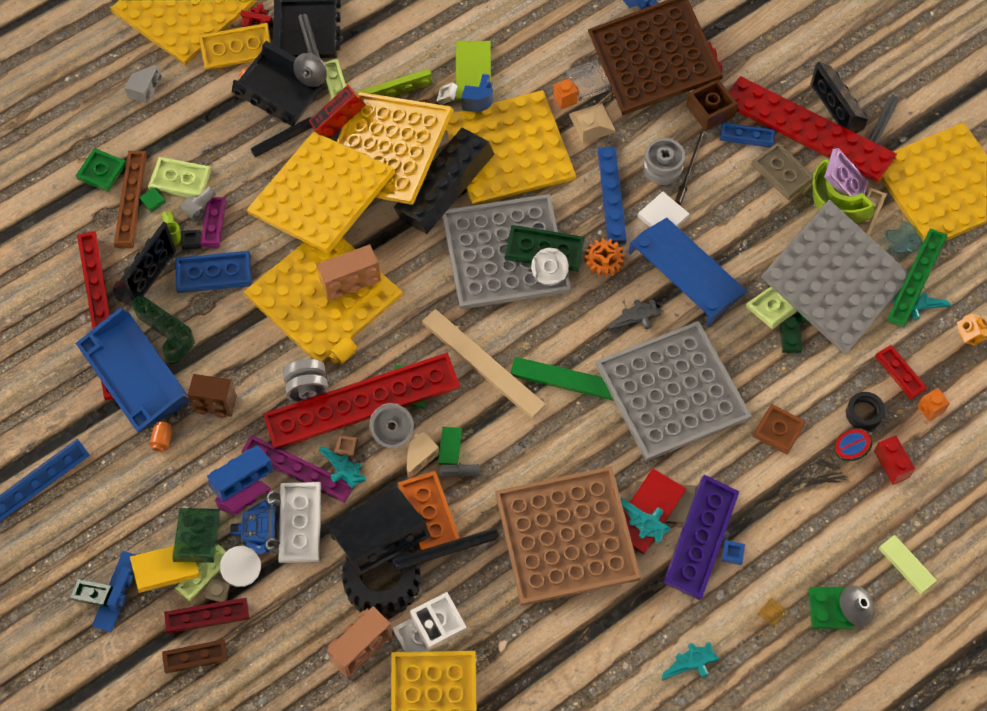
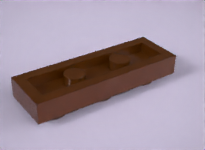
(194, 656)

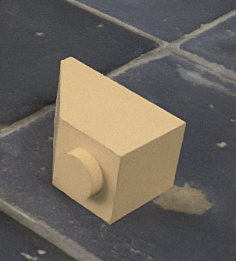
(420, 453)

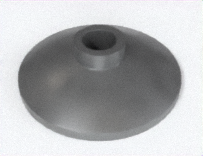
(314, 66)
(857, 605)

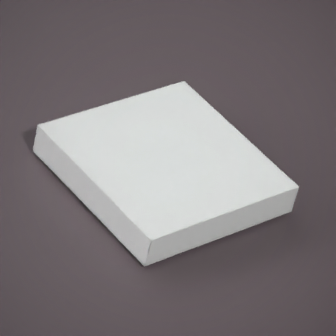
(662, 208)

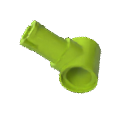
(173, 227)

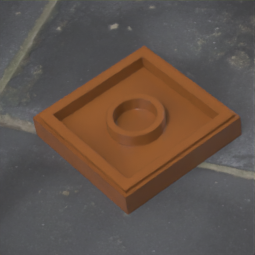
(779, 429)

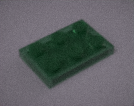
(196, 535)

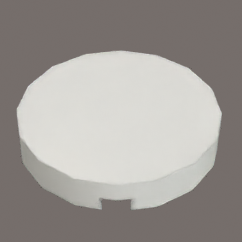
(549, 266)
(240, 566)

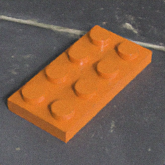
(430, 502)

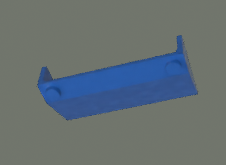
(688, 268)
(132, 370)

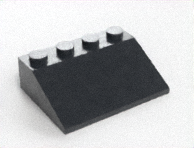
(146, 266)

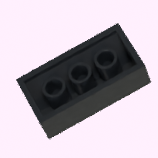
(837, 98)

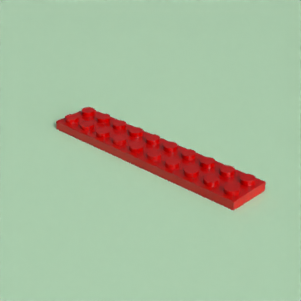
(810, 128)
(359, 400)

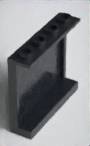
(323, 21)
(274, 87)
(378, 530)

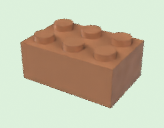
(349, 272)
(359, 641)

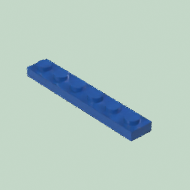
(611, 195)
(41, 477)

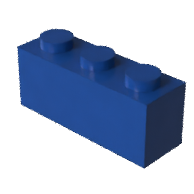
(239, 473)

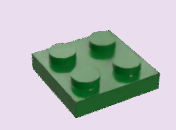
(101, 170)
(825, 608)

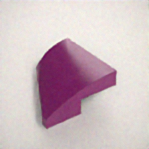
(242, 499)

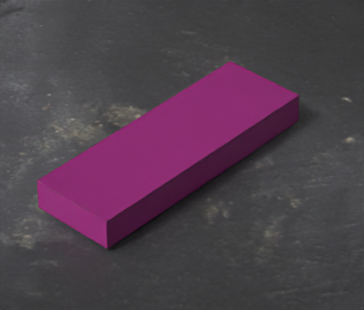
(213, 222)

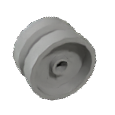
(664, 161)
(305, 379)
(395, 436)

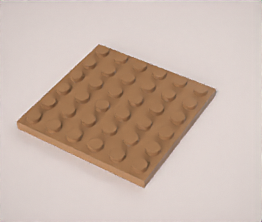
(567, 536)

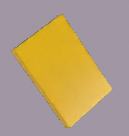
(158, 570)

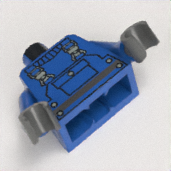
(259, 526)

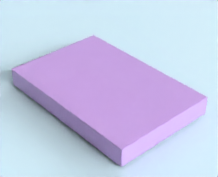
(844, 175)

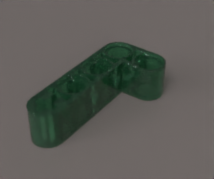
(165, 320)

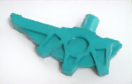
(926, 302)
(345, 469)
(646, 523)
(693, 659)

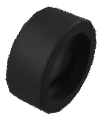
(870, 398)

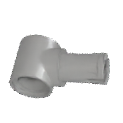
(195, 206)

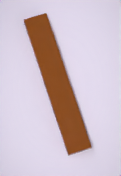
(130, 199)

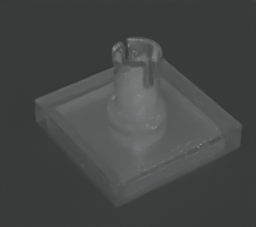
(589, 79)

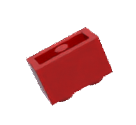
(894, 459)

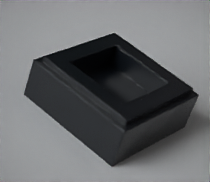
(191, 239)

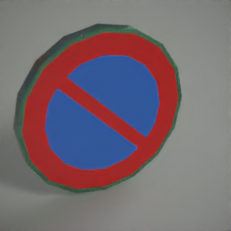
(853, 444)

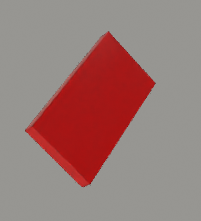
(654, 492)

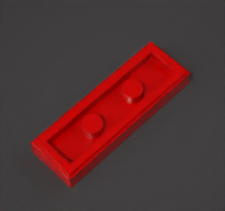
(901, 372)

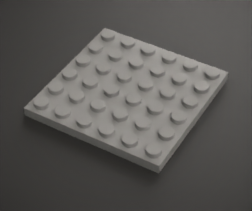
(478, 246)
(836, 276)
(672, 390)

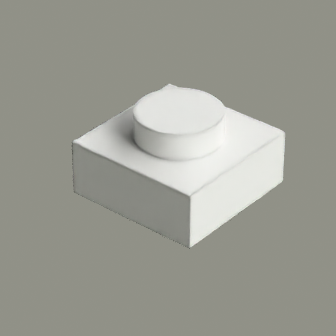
(447, 93)

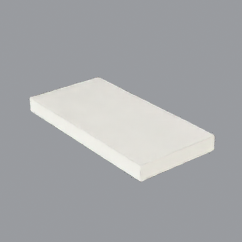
(300, 522)

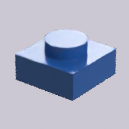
(733, 552)

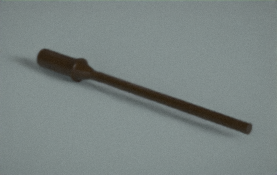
(683, 188)

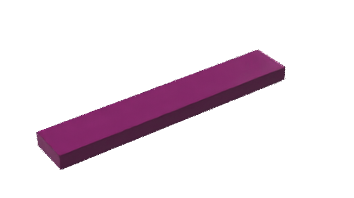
(301, 469)

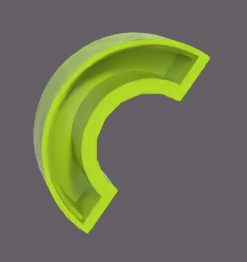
(856, 207)

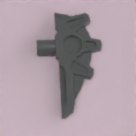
(638, 313)

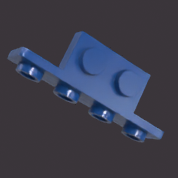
(121, 582)

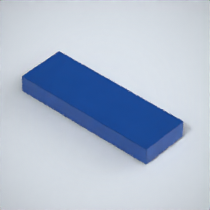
(747, 135)

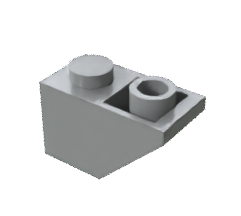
(143, 84)

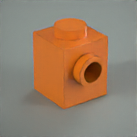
(565, 93)
(933, 404)

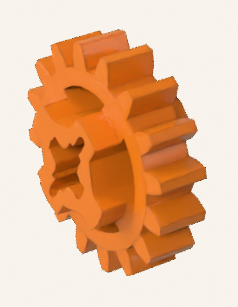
(605, 260)

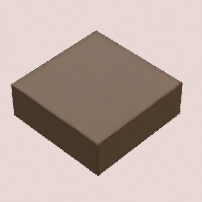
(346, 446)

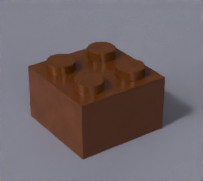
(711, 104)
(212, 395)

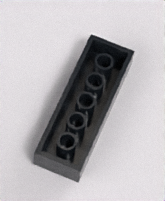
(446, 179)

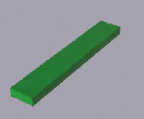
(917, 278)
(560, 378)

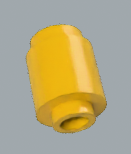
(342, 351)

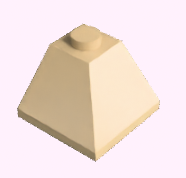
(592, 123)

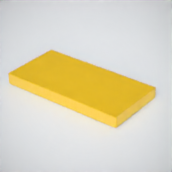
(233, 46)

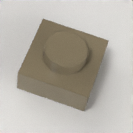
(217, 591)

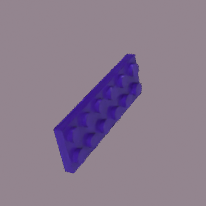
(701, 537)

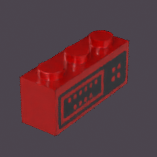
(337, 112)

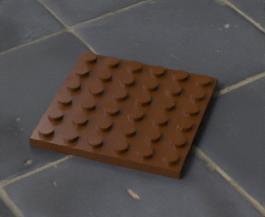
(654, 54)

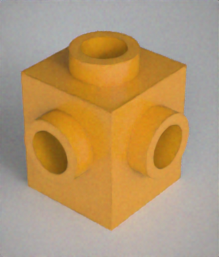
(972, 329)

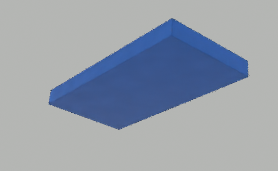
(213, 271)

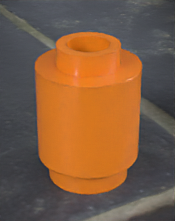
(161, 436)

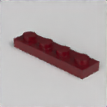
(206, 615)

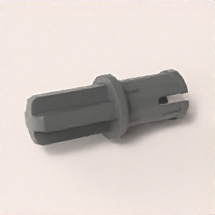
(459, 470)

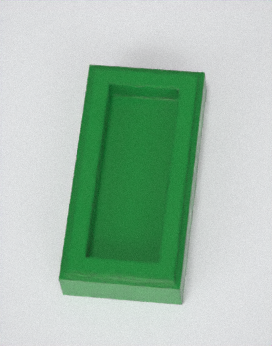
(450, 446)

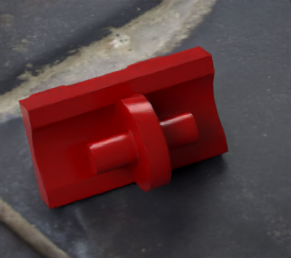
(259, 16)

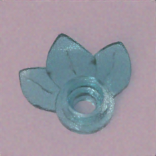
(902, 239)

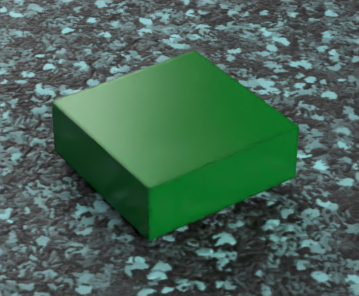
(152, 200)

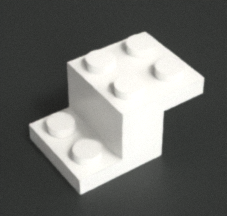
(430, 626)

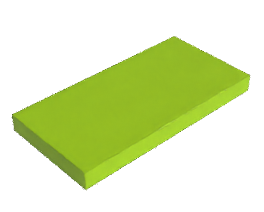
(472, 61)

